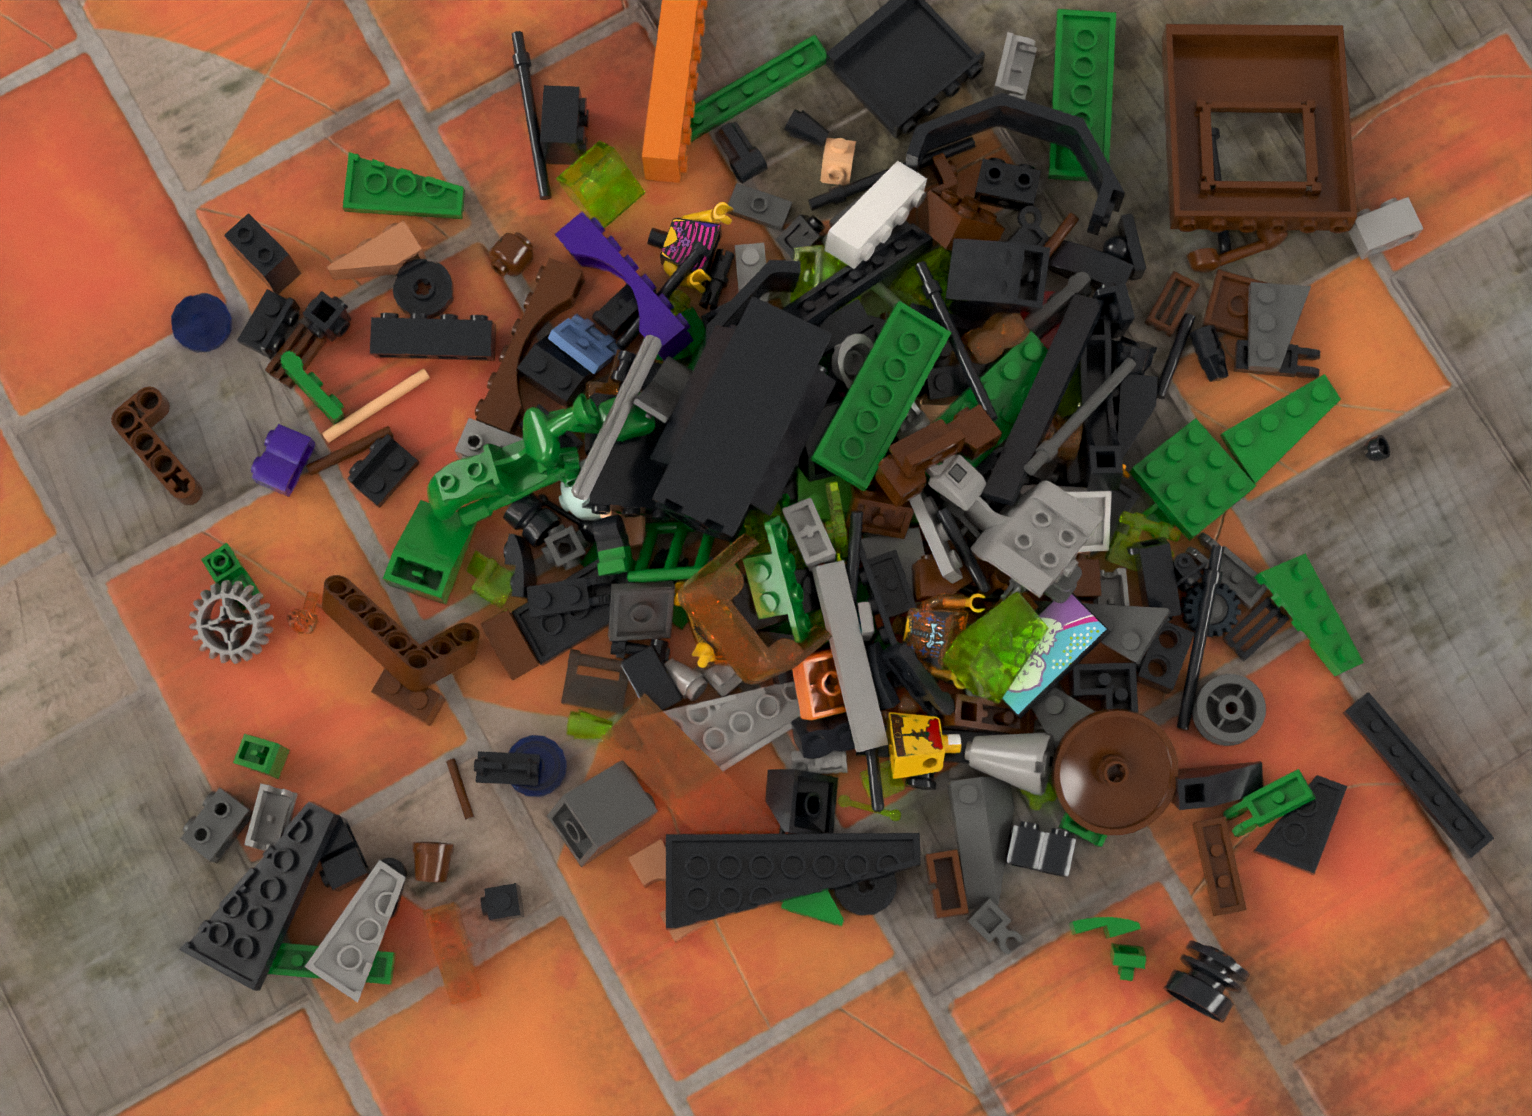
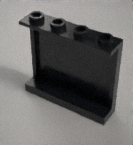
(903, 63)
(628, 475)

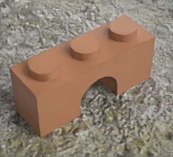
(650, 868)

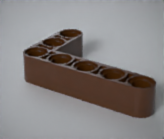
(403, 657)

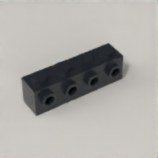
(433, 338)

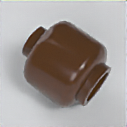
(511, 254)

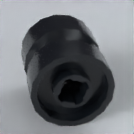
(530, 517)

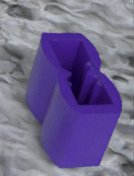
(282, 460)

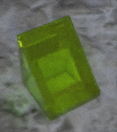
(477, 564)

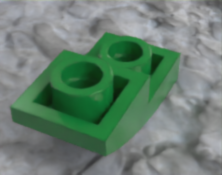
(225, 565)

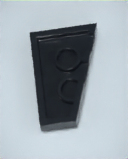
(1303, 833)

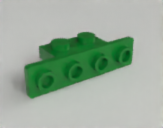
(774, 581)

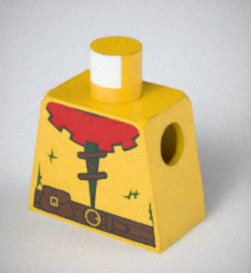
(918, 744)

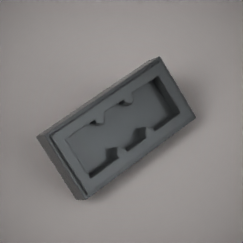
(759, 207)

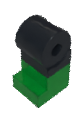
(612, 546)

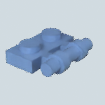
(584, 343)

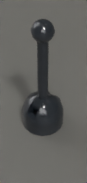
(584, 526)

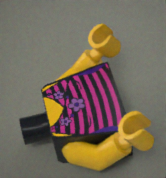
(682, 233)

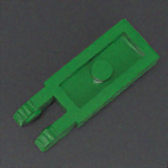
(310, 385)
(1271, 802)

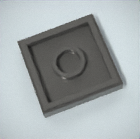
(641, 611)

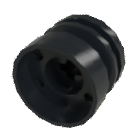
(1206, 981)

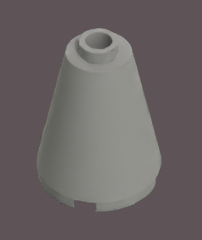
(1014, 759)

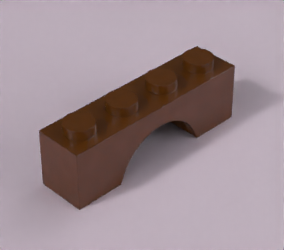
(980, 437)

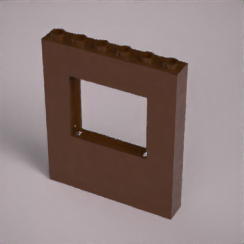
(1258, 72)

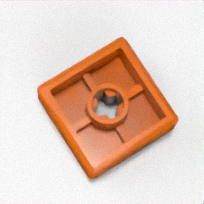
(812, 696)

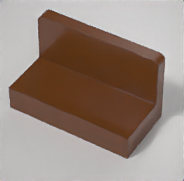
(927, 447)

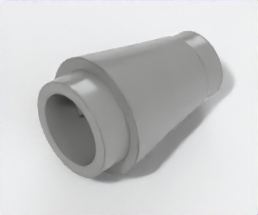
(687, 680)

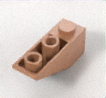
(378, 255)

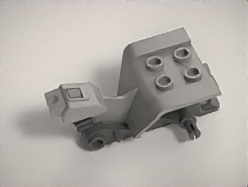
(1026, 541)

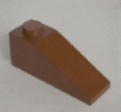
(985, 716)

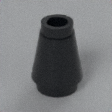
(806, 128)

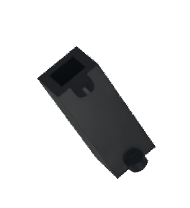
(1156, 574)

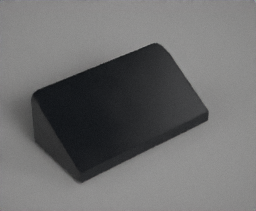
(651, 677)

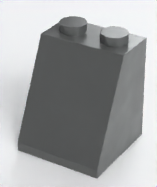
(602, 812)

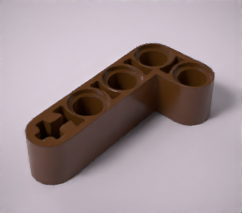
(159, 452)

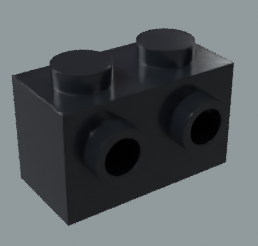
(1007, 184)

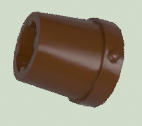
(432, 861)

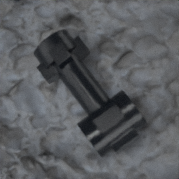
(621, 648)

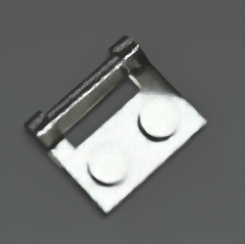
(593, 691)

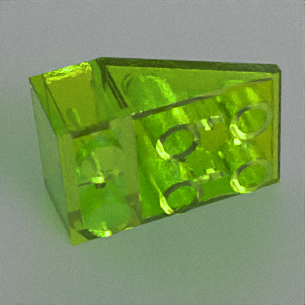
(996, 648)

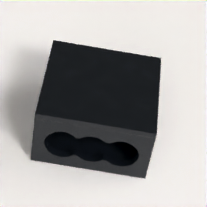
(262, 254)

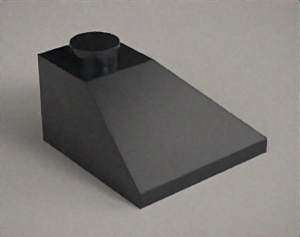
(802, 800)

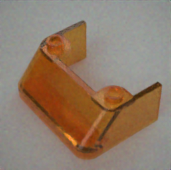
(708, 604)

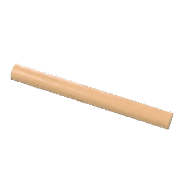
(376, 405)

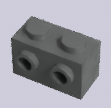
(216, 825)

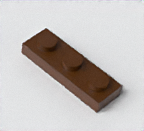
(1219, 866)

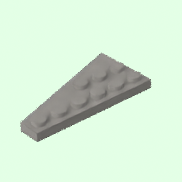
(738, 723)

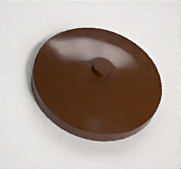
(1114, 772)

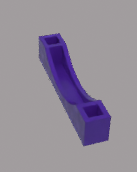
(591, 249)

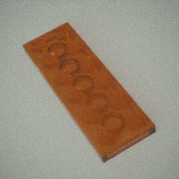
(683, 773)

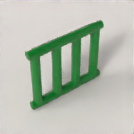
(670, 570)

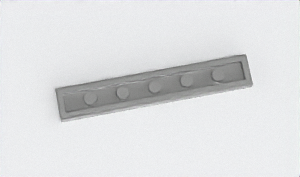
(849, 656)

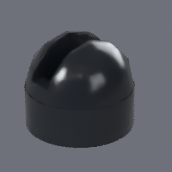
(1377, 448)

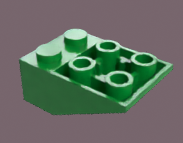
(429, 554)

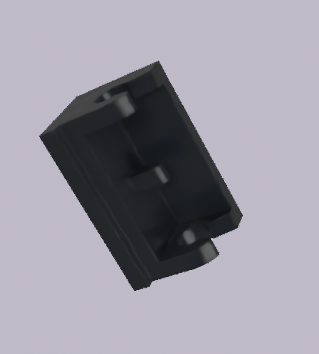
(618, 312)

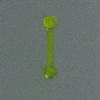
(844, 801)

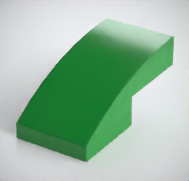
(1111, 925)

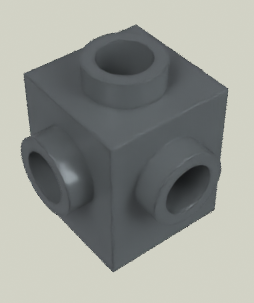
(564, 535)

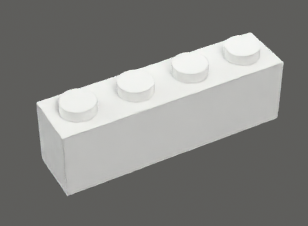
(876, 215)

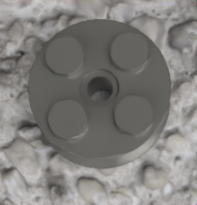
(1213, 719)

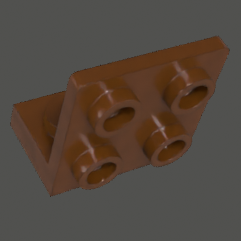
(879, 512)

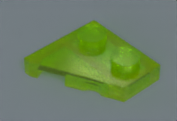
(836, 526)

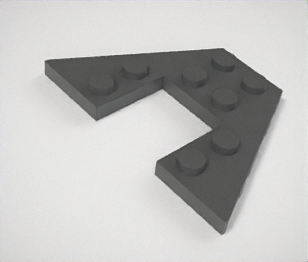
(1130, 635)

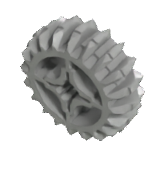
(232, 611)

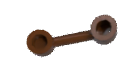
(1208, 260)

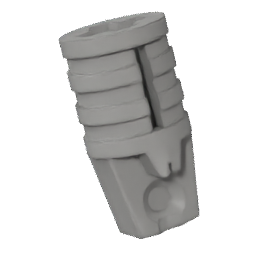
(832, 763)

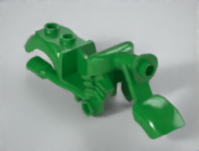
(525, 465)

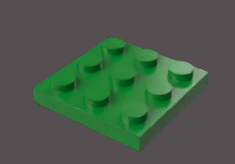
(1192, 479)

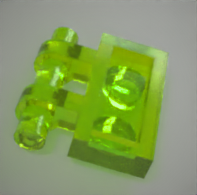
(1137, 522)

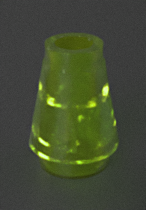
(586, 725)

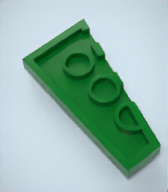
(394, 191)
(1273, 431)
(1307, 602)

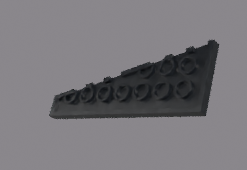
(743, 872)

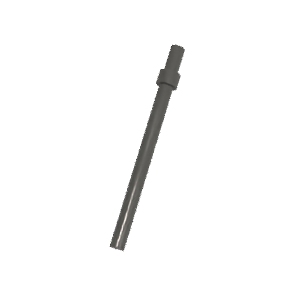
(1049, 448)

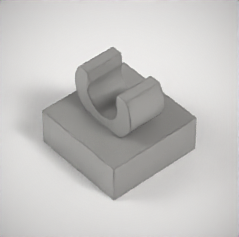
(722, 679)

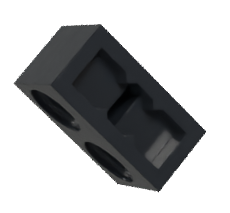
(1168, 658)

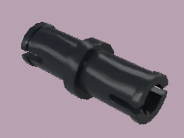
(719, 279)

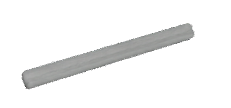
(616, 417)

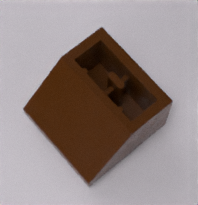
(960, 219)

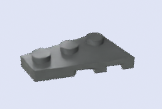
(1271, 322)

